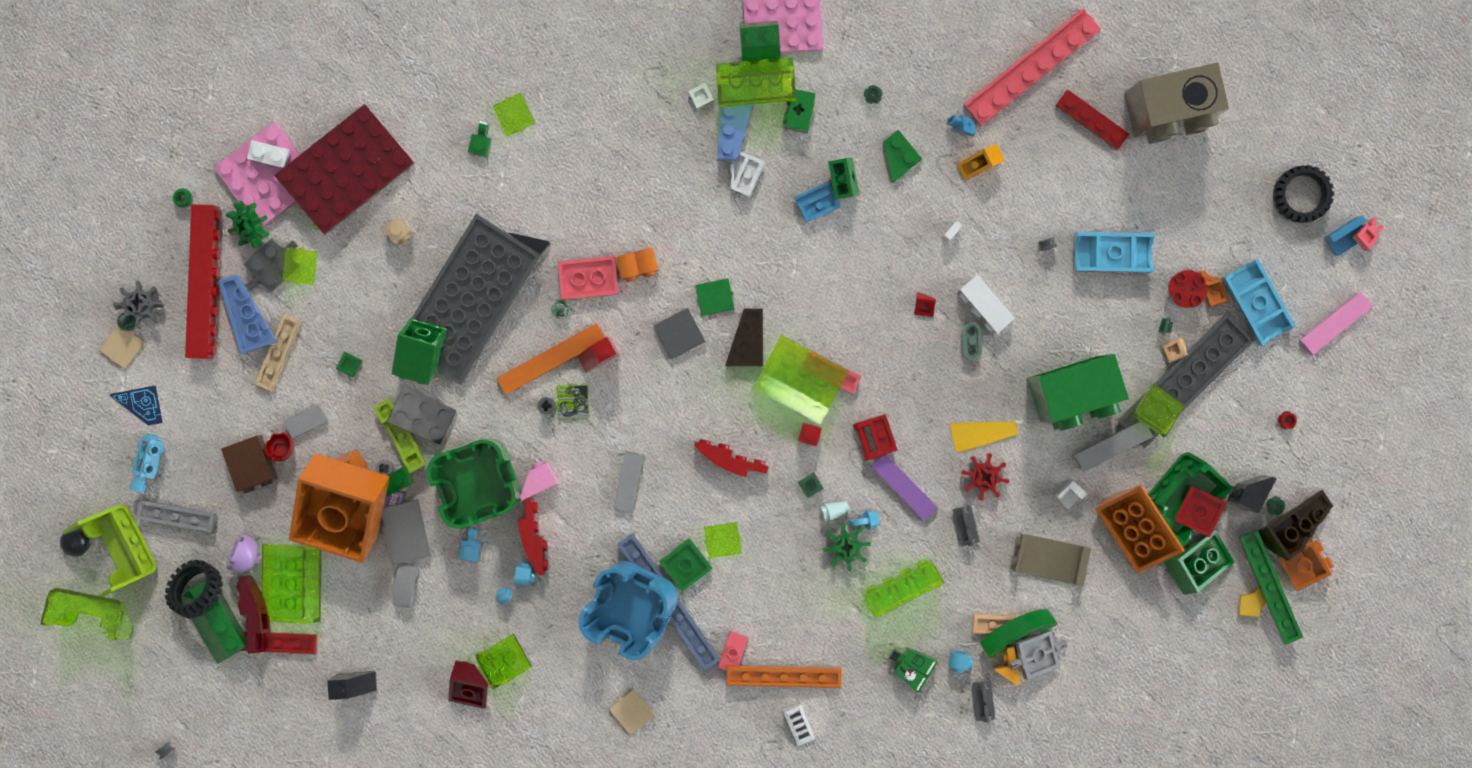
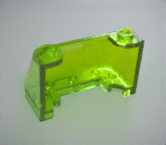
(64, 606)

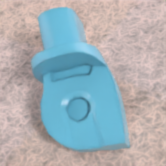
(869, 519)

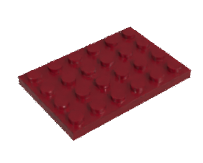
(344, 169)

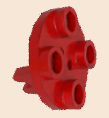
(1187, 279)

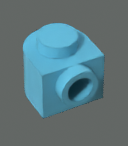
(524, 574)
(960, 661)

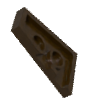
(748, 340)

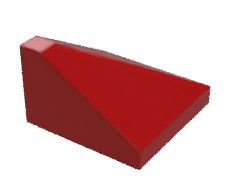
(924, 305)

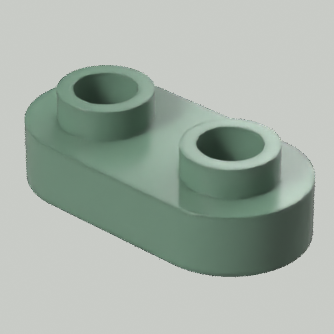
(973, 341)

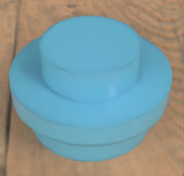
(504, 595)

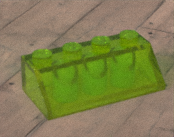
(756, 82)
(902, 588)

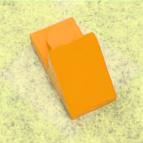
(1008, 656)

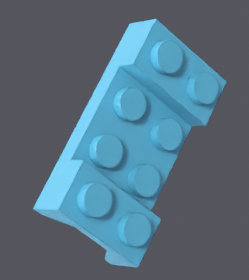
(1113, 252)
(1258, 302)

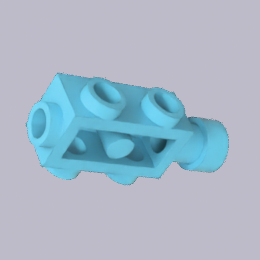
(149, 461)

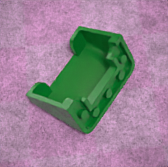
(1174, 485)

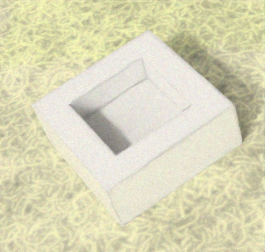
(701, 96)
(952, 231)

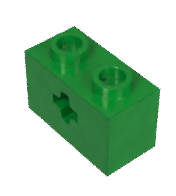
(800, 122)
(843, 178)

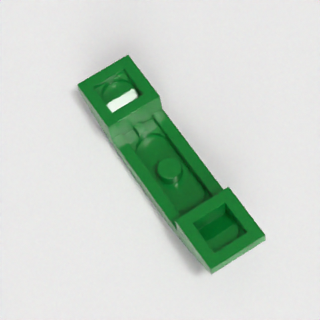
(1016, 629)

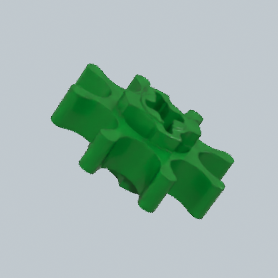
(247, 224)
(856, 545)

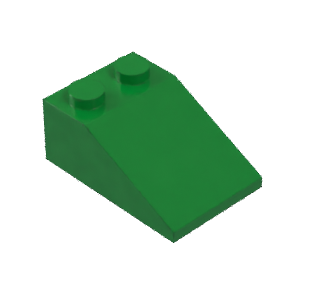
(760, 40)
(1199, 563)

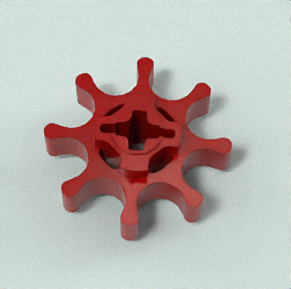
(993, 471)

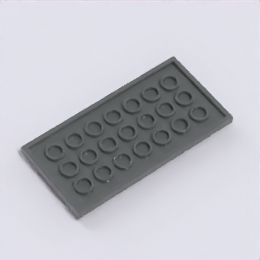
(475, 293)

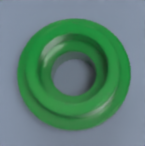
(177, 195)

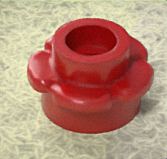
(1292, 420)

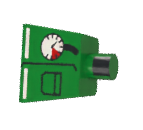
(913, 667)

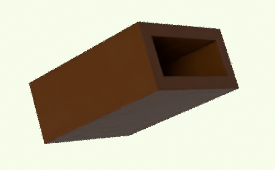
(249, 464)

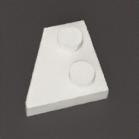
(745, 173)

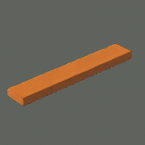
(550, 359)
(783, 676)

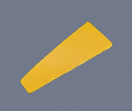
(976, 434)

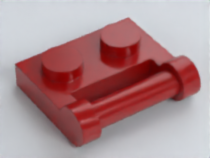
(881, 435)

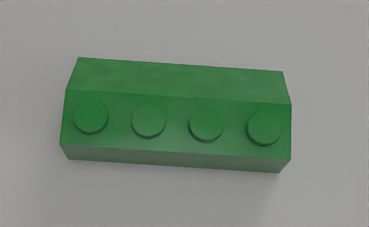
(218, 626)

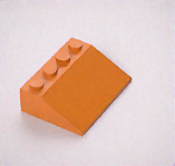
(1139, 528)

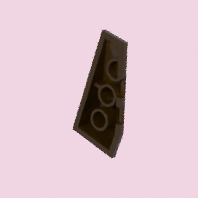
(1293, 529)

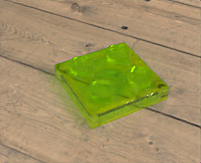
(1158, 410)

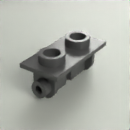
(966, 525)
(983, 701)

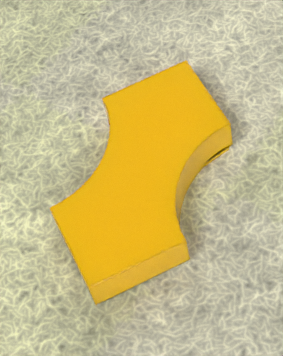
(1251, 603)

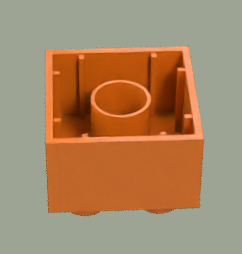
(338, 508)

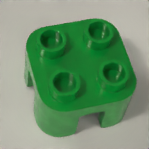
(474, 482)

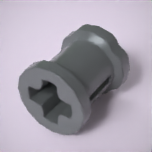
(542, 409)

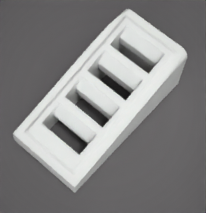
(795, 709)

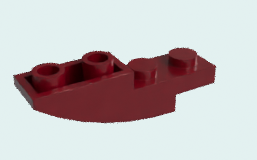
(253, 605)

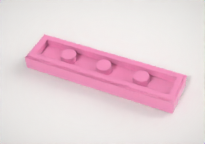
(1335, 323)

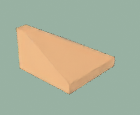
(1175, 350)

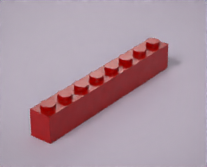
(203, 281)

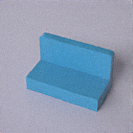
(1341, 238)

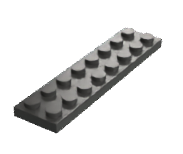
(1199, 368)

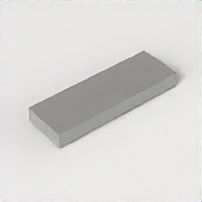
(629, 481)

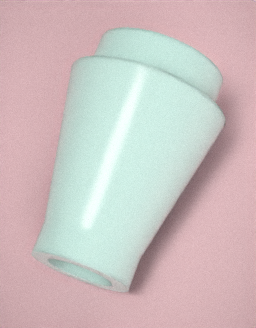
(833, 510)

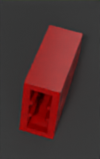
(598, 354)

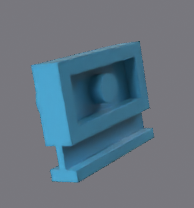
(817, 202)

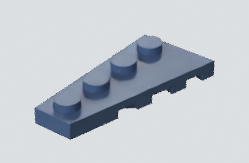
(732, 128)
(246, 319)

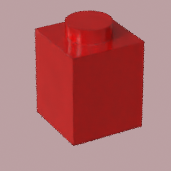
(809, 434)

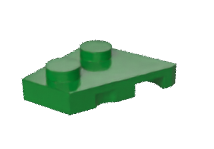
(899, 155)

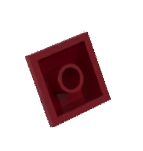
(468, 685)

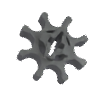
(131, 302)

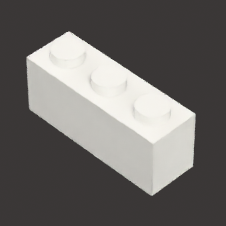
(985, 305)

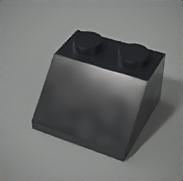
(1252, 492)

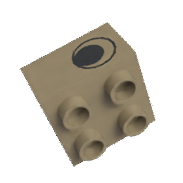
(1177, 100)

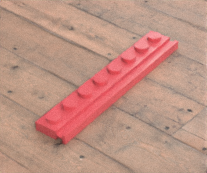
(1032, 67)

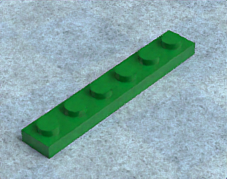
(1270, 587)

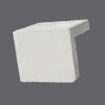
(1070, 494)

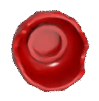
(279, 447)

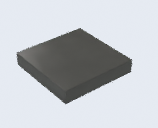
(679, 333)

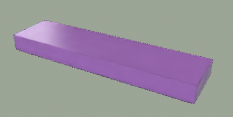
(904, 487)

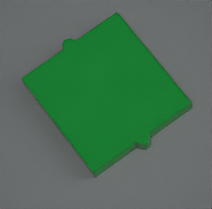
(715, 297)

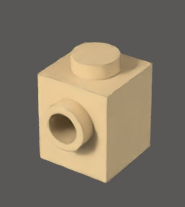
(398, 231)

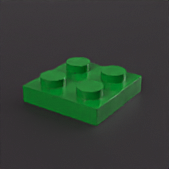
(685, 564)

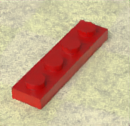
(1092, 119)

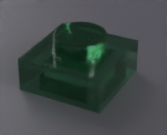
(810, 485)

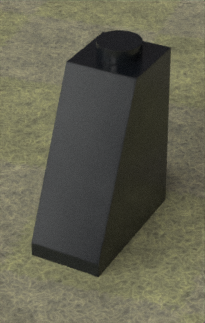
(351, 685)

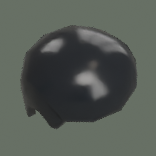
(74, 543)

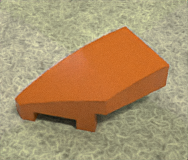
(1216, 292)

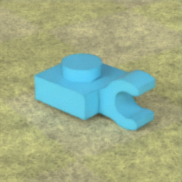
(470, 548)

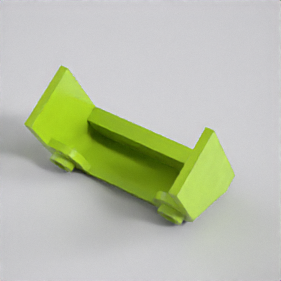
(124, 544)

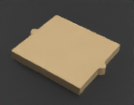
(122, 347)
(631, 711)

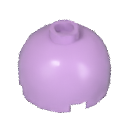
(244, 554)

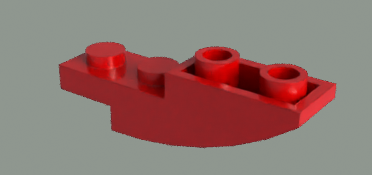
(722, 457)
(533, 545)

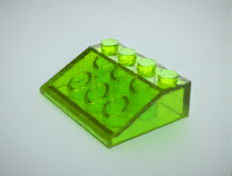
(800, 379)
(292, 583)

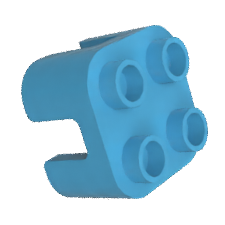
(629, 609)

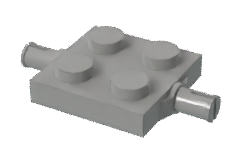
(1037, 654)

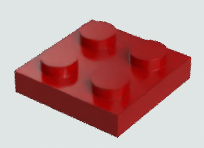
(1200, 511)

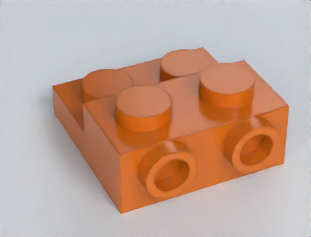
(1308, 565)

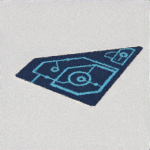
(142, 403)

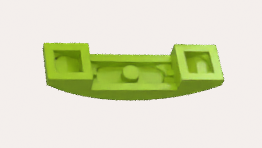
(403, 439)

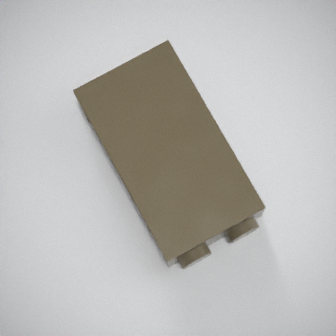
(1050, 559)

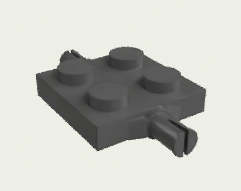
(267, 265)

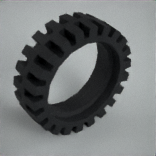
(1322, 180)
(180, 580)

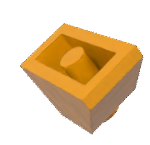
(980, 162)

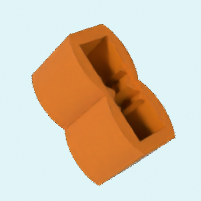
(637, 264)

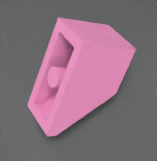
(538, 480)

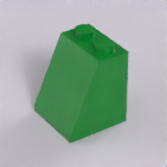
(418, 351)

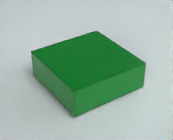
(349, 364)

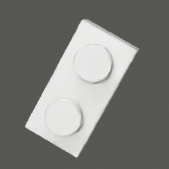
(268, 154)

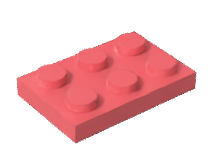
(588, 277)

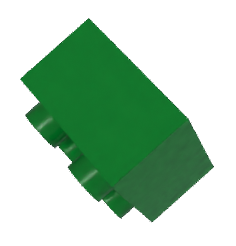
(1079, 388)

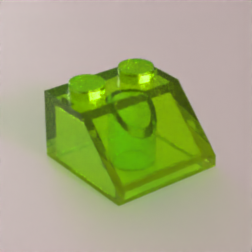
(503, 661)

